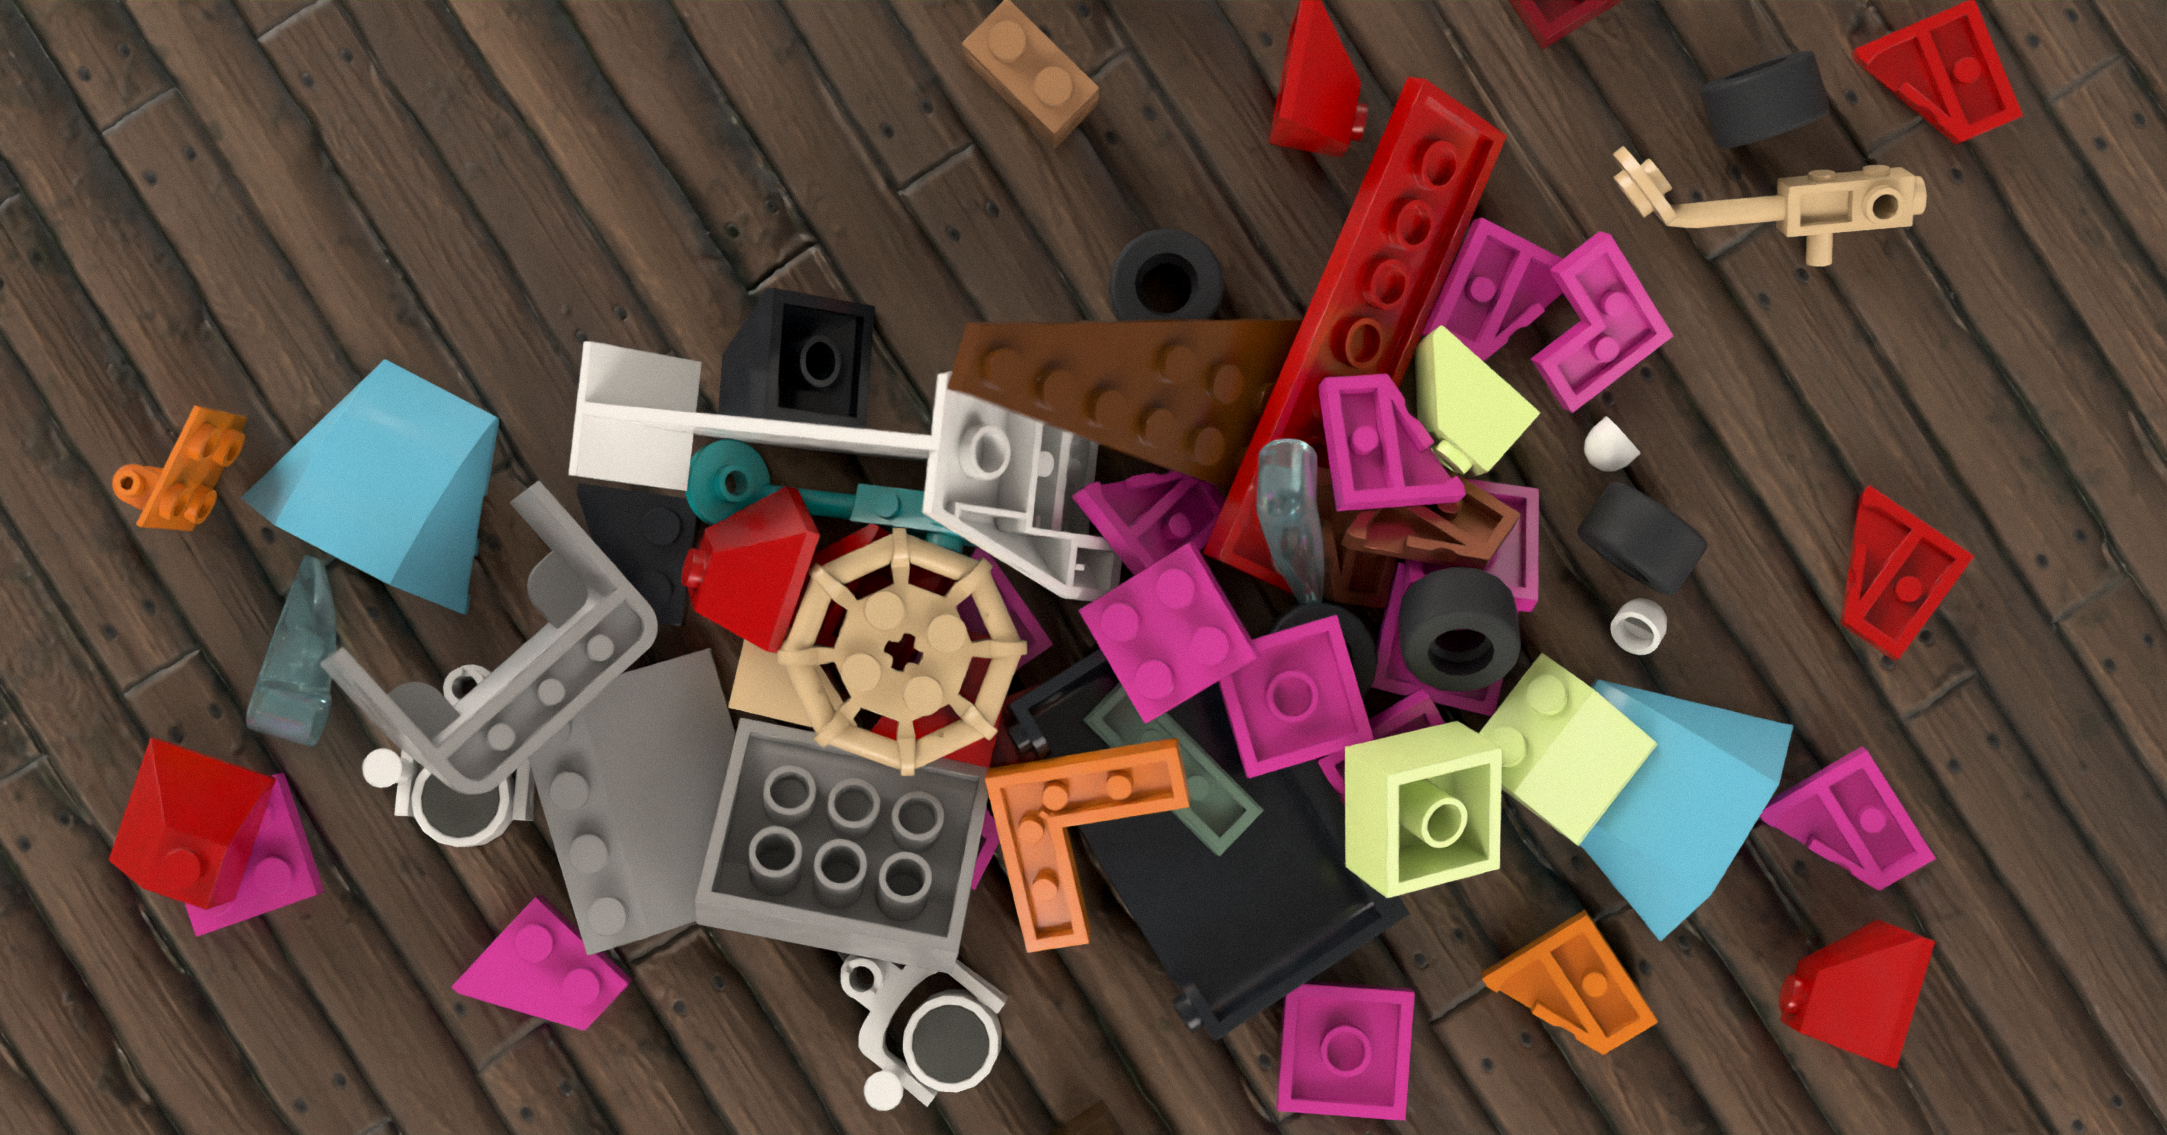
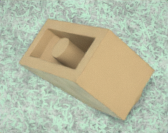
(768, 691)

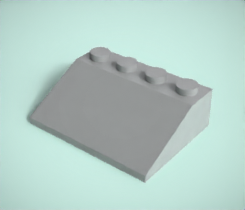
(637, 797)
(842, 849)

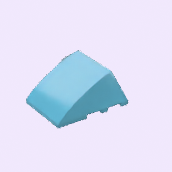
(390, 484)
(1686, 804)

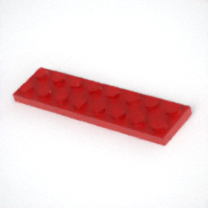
(1372, 290)

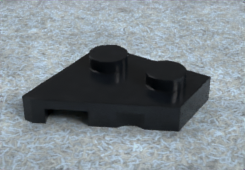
(646, 541)

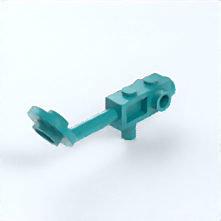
(872, 504)

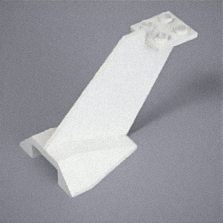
(987, 472)

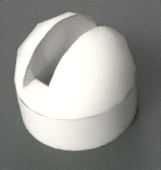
(1609, 447)
(1639, 626)

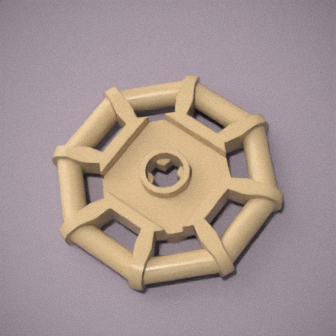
(886, 616)

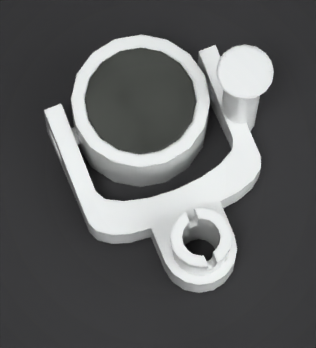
(441, 811)
(946, 1041)

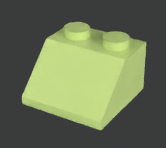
(1466, 405)
(1564, 748)

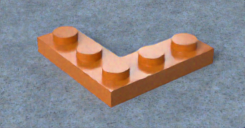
(1044, 797)

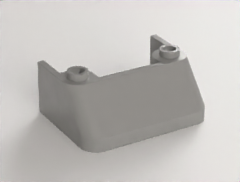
(590, 638)

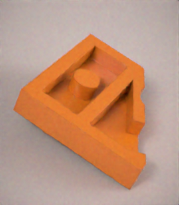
(1575, 984)

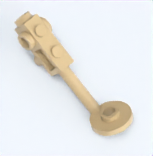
(1803, 204)

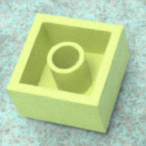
(1422, 808)

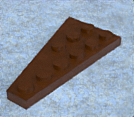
(1147, 388)

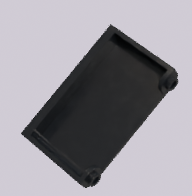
(1232, 924)

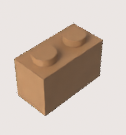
(1031, 73)

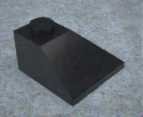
(800, 361)

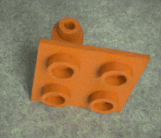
(183, 489)

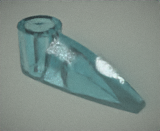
(1291, 515)
(292, 687)

